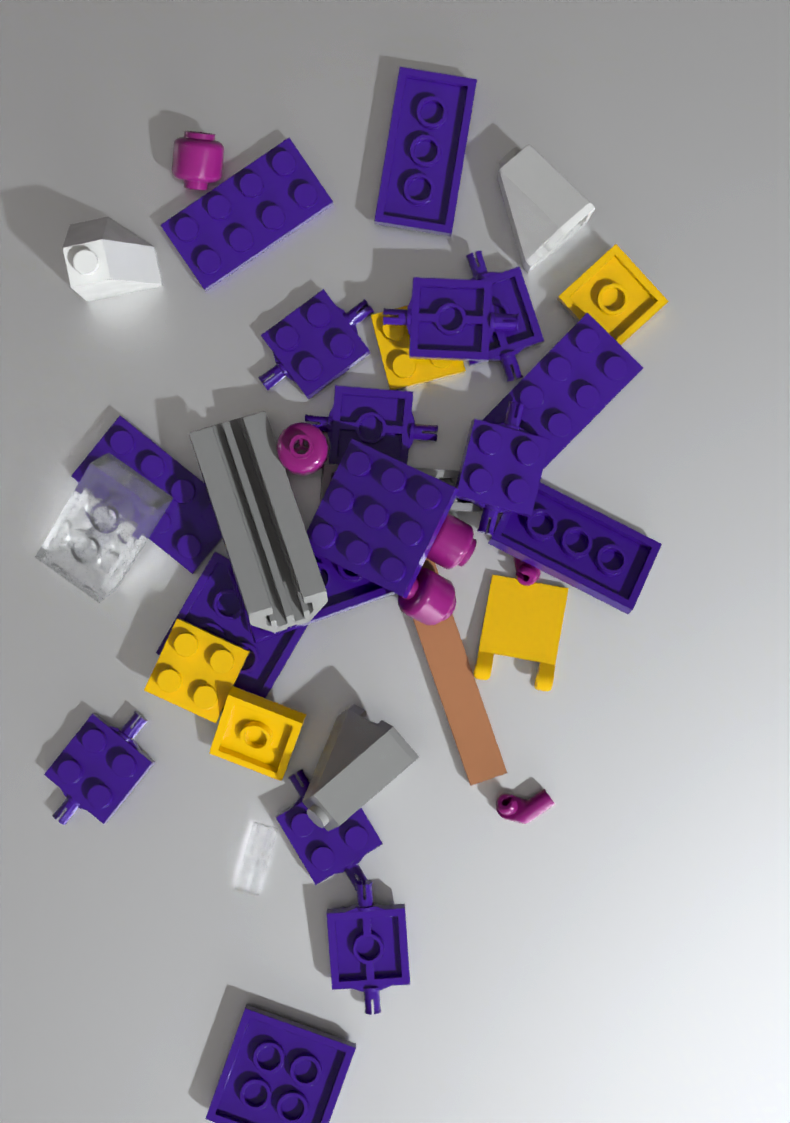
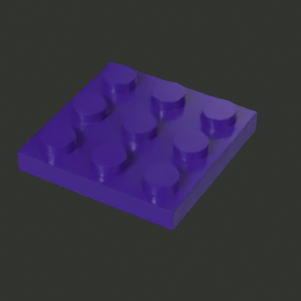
(380, 518)
(216, 609)
(280, 1072)

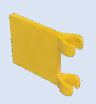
(522, 625)

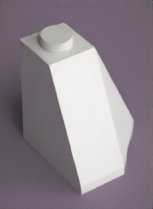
(539, 205)
(108, 260)

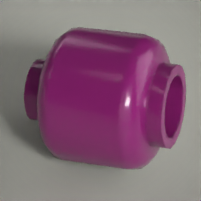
(197, 159)
(302, 463)
(453, 543)
(430, 598)

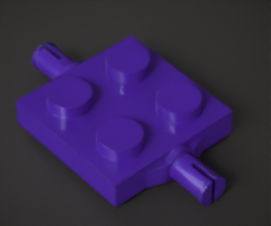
(508, 297)
(450, 319)
(315, 344)
(373, 418)
(501, 468)
(99, 768)
(324, 850)
(368, 946)

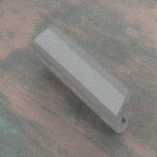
(260, 522)

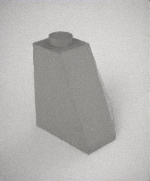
(354, 767)

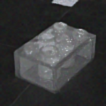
(103, 527)

